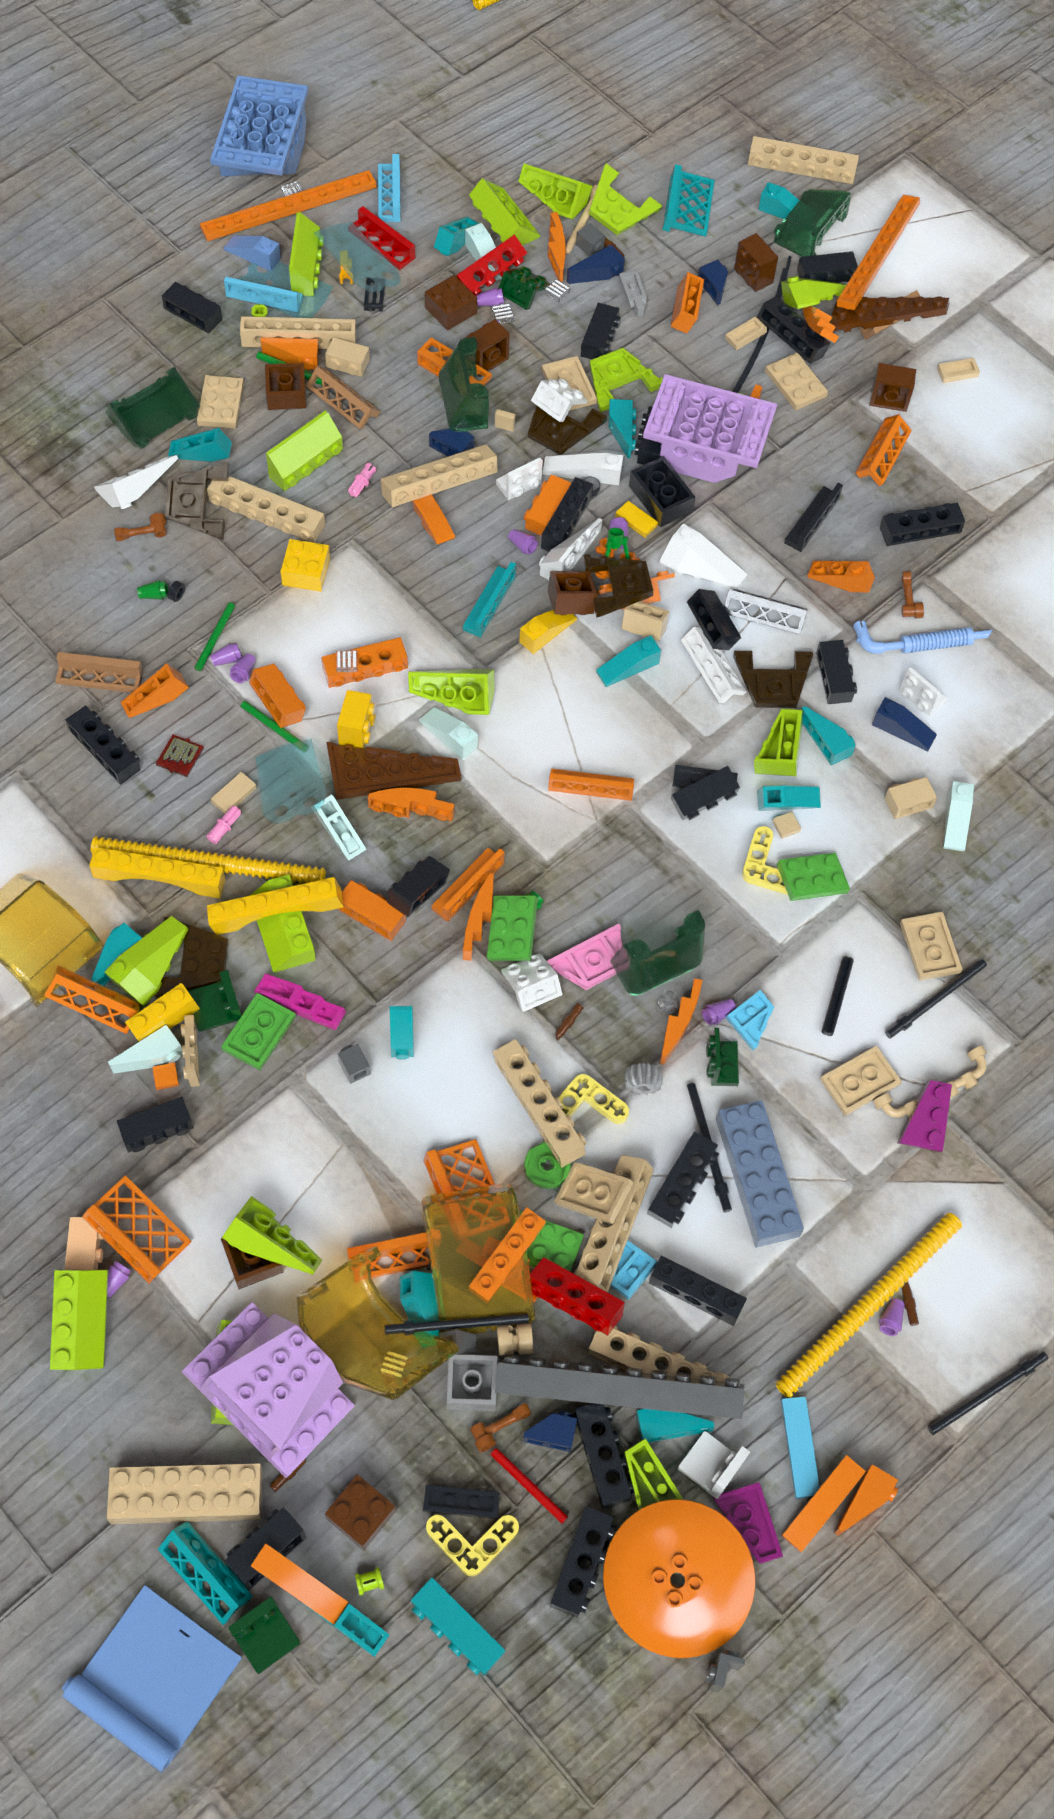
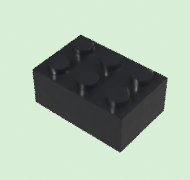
(662, 491)
(278, 1532)

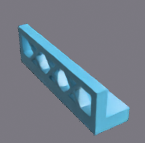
(394, 180)
(263, 294)

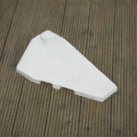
(601, 464)
(125, 489)
(568, 553)
(695, 555)

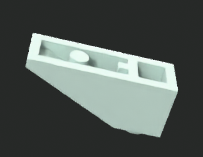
(479, 243)
(451, 732)
(958, 815)
(339, 828)
(152, 1051)

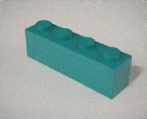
(457, 1627)

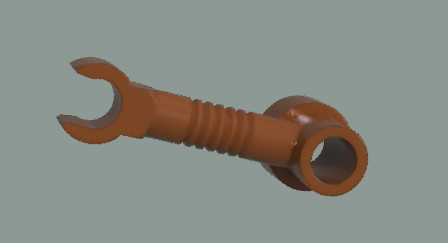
(156, 526)
(910, 609)
(483, 1434)

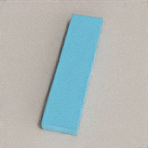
(800, 1447)

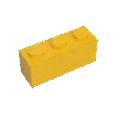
(164, 1011)

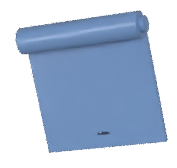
(151, 1679)

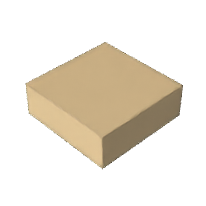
(505, 420)
(786, 825)

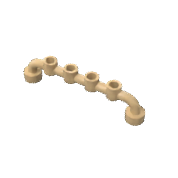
(967, 1080)

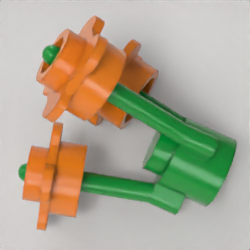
(610, 544)

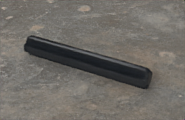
(837, 996)

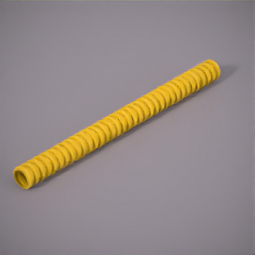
(228, 863)
(868, 1305)

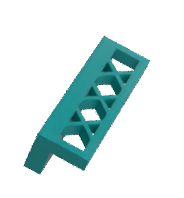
(490, 600)
(207, 1568)

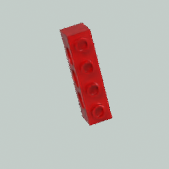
(511, 248)
(576, 1296)

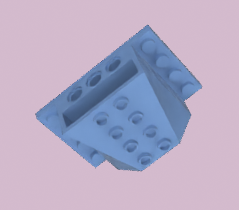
(262, 128)

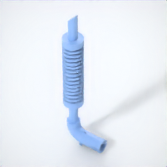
(920, 642)

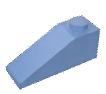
(255, 250)

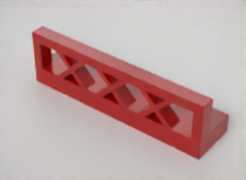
(387, 237)

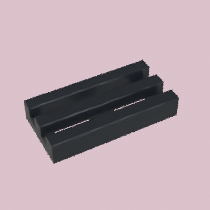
(373, 305)

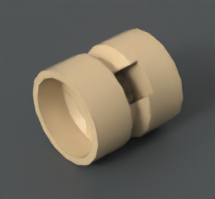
(515, 1339)

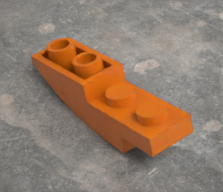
(404, 800)

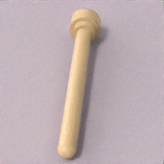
(571, 242)

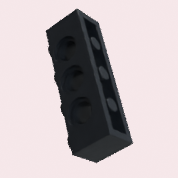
(793, 330)
(567, 514)
(922, 524)
(121, 768)
(696, 1146)
(697, 1290)
(608, 1494)
(591, 1522)

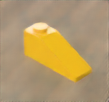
(543, 629)

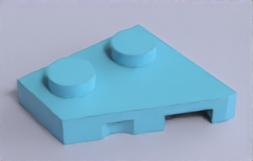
(751, 1018)
(632, 1270)

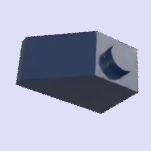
(714, 279)
(450, 442)
(553, 1432)

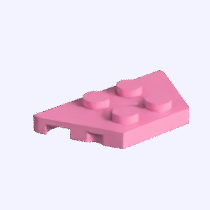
(590, 960)

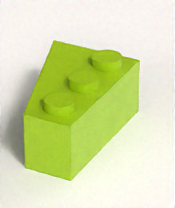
(782, 746)
(648, 1476)

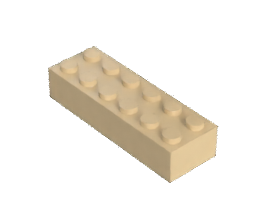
(185, 1493)

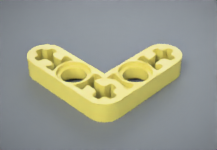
(759, 866)
(588, 1095)
(476, 1551)

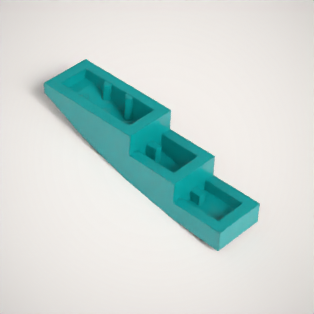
(359, 1629)

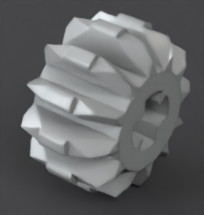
(643, 1078)

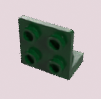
(521, 286)
(216, 1004)
(722, 1061)
(264, 1635)

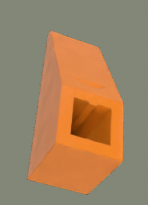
(846, 575)

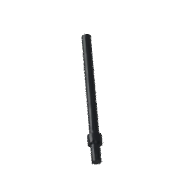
(906, 1021)
(720, 1187)
(410, 1327)
(1024, 1369)

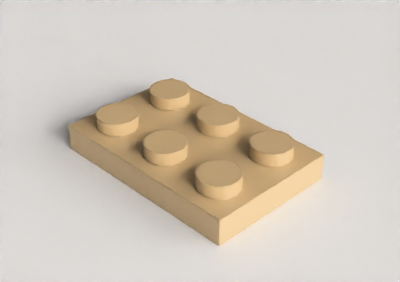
(573, 372)
(796, 381)
(220, 402)
(931, 946)
(860, 1080)
(593, 1192)

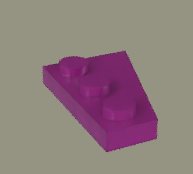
(929, 1120)
(751, 1517)

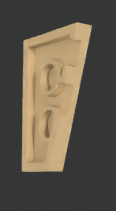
(190, 1051)

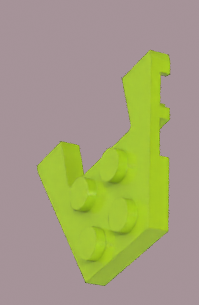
(614, 209)
(617, 370)

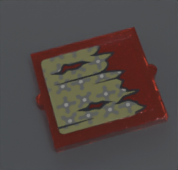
(179, 755)

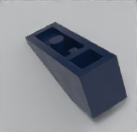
(597, 267)
(903, 724)

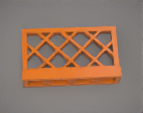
(438, 1170)
(122, 1243)

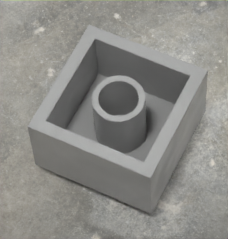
(471, 1382)

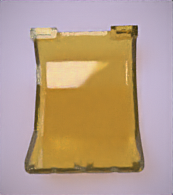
(41, 933)
(461, 1237)
(347, 1323)

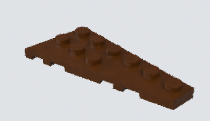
(884, 310)
(371, 769)

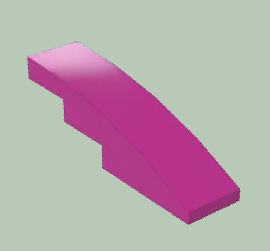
(300, 1002)

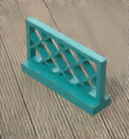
(675, 195)

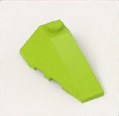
(556, 191)
(808, 292)
(458, 688)
(145, 963)
(261, 1235)

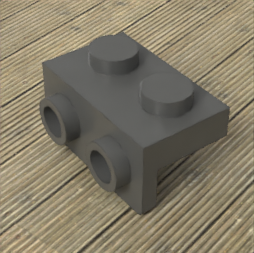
(717, 1672)

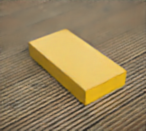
(637, 519)

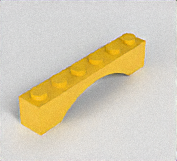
(121, 865)
(311, 896)

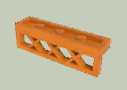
(433, 360)
(883, 444)
(591, 784)
(468, 883)
(93, 991)
(396, 1246)

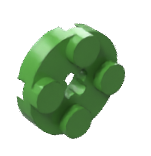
(535, 1172)

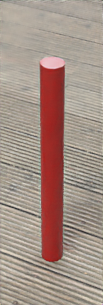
(518, 1475)

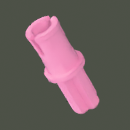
(361, 480)
(223, 825)

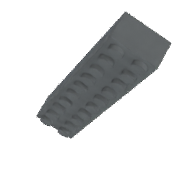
(620, 1388)

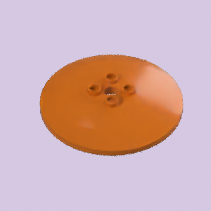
(716, 1570)

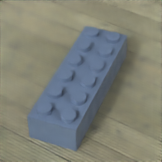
(759, 1174)

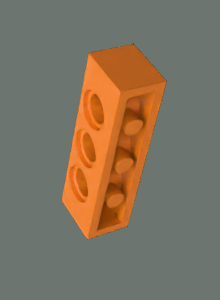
(372, 654)
(507, 1255)

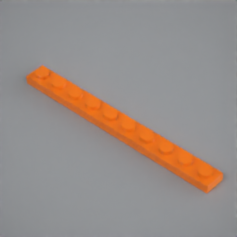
(287, 205)
(878, 252)

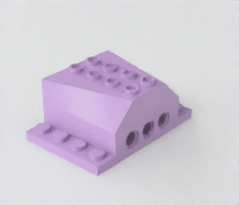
(708, 428)
(271, 1386)

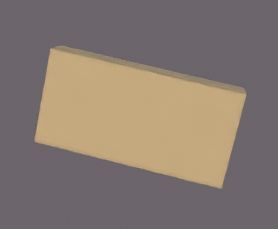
(745, 333)
(958, 370)
(233, 792)

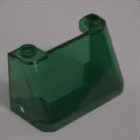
(811, 220)
(463, 402)
(154, 409)
(646, 969)

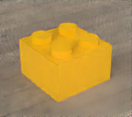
(305, 565)
(355, 719)

